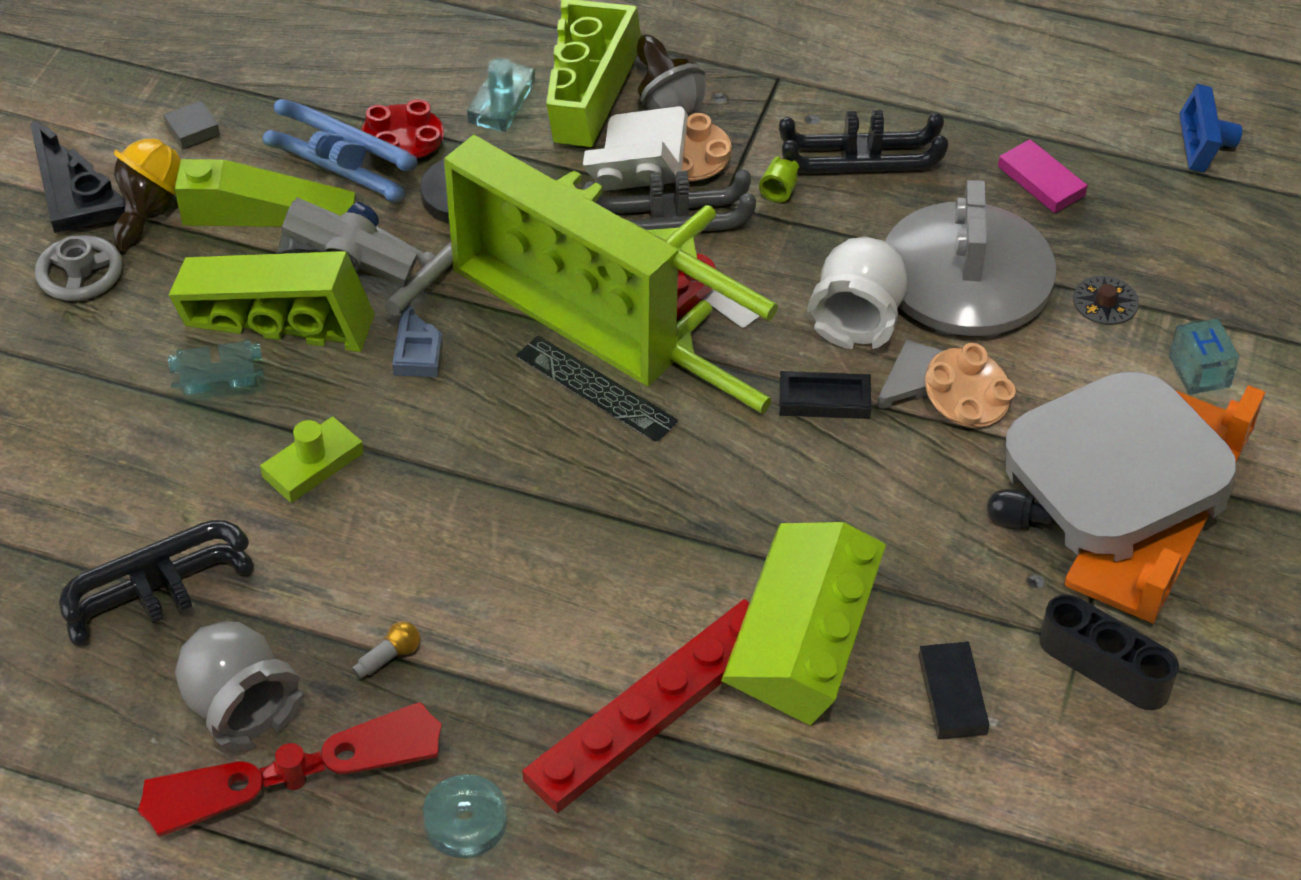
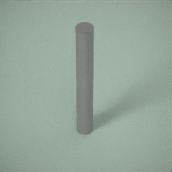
(420, 281)

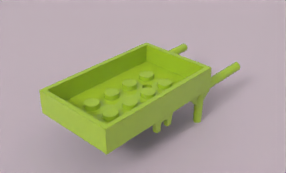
(585, 267)

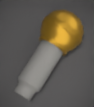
(400, 640)

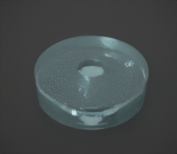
(470, 836)

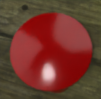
(406, 126)

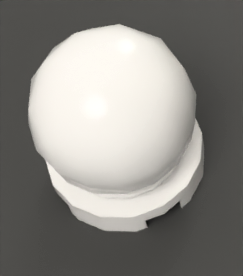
(859, 293)

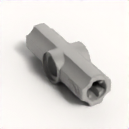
(353, 234)

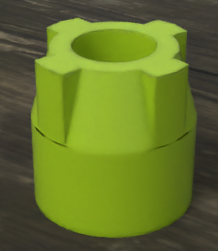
(779, 180)

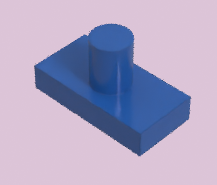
(1203, 130)

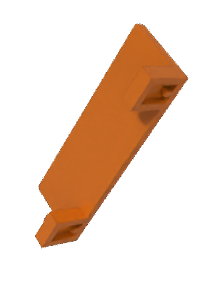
(1146, 579)

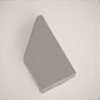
(907, 374)

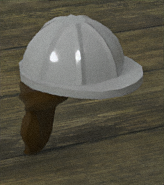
(669, 80)

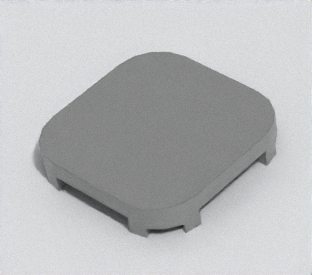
(1120, 462)

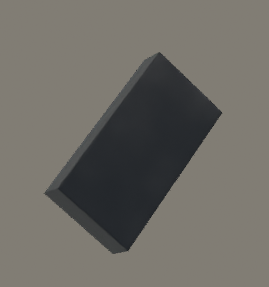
(825, 395)
(953, 690)

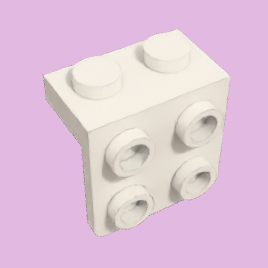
(639, 146)

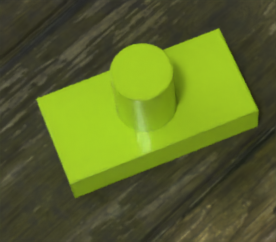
(312, 458)

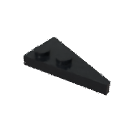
(71, 186)

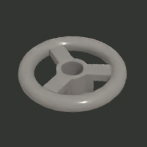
(78, 260)

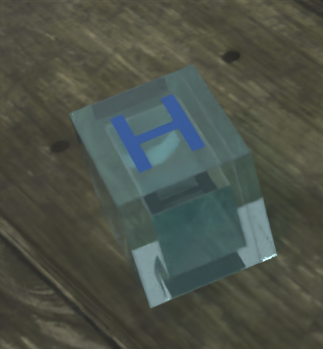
(1203, 356)

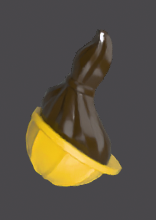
(147, 182)

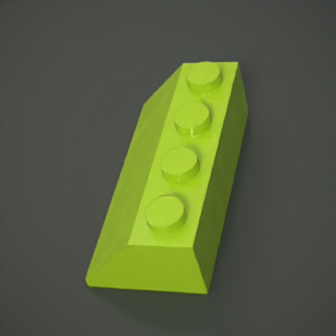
(804, 617)

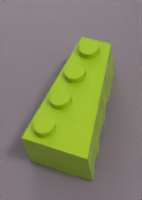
(276, 295)

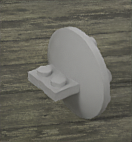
(973, 266)

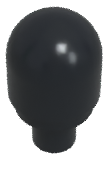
(1016, 509)

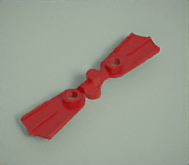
(200, 794)

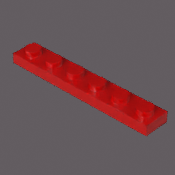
(635, 715)

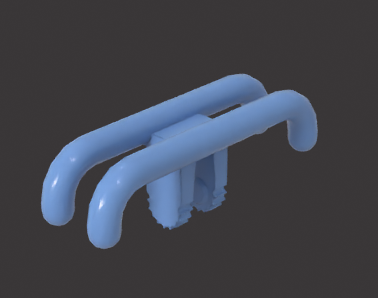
(340, 149)

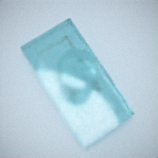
(501, 95)

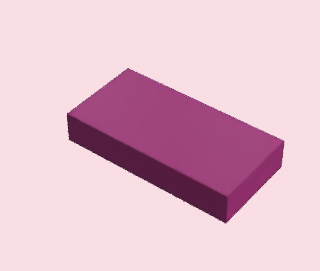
(1042, 176)

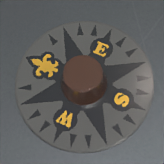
(1105, 300)

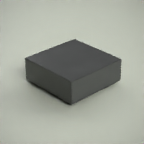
(191, 124)

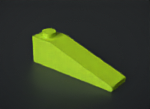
(245, 195)

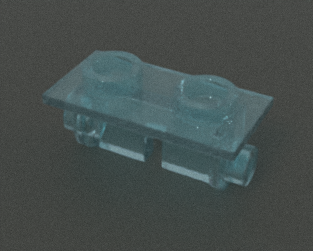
(198, 372)

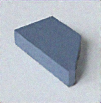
(417, 347)

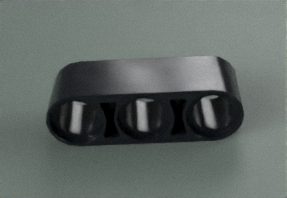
(1083, 633)

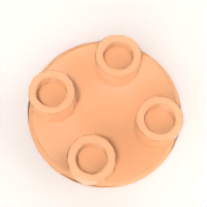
(705, 148)
(968, 386)

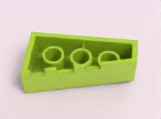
(590, 66)

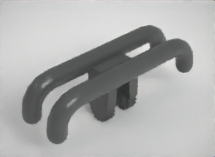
(672, 209)

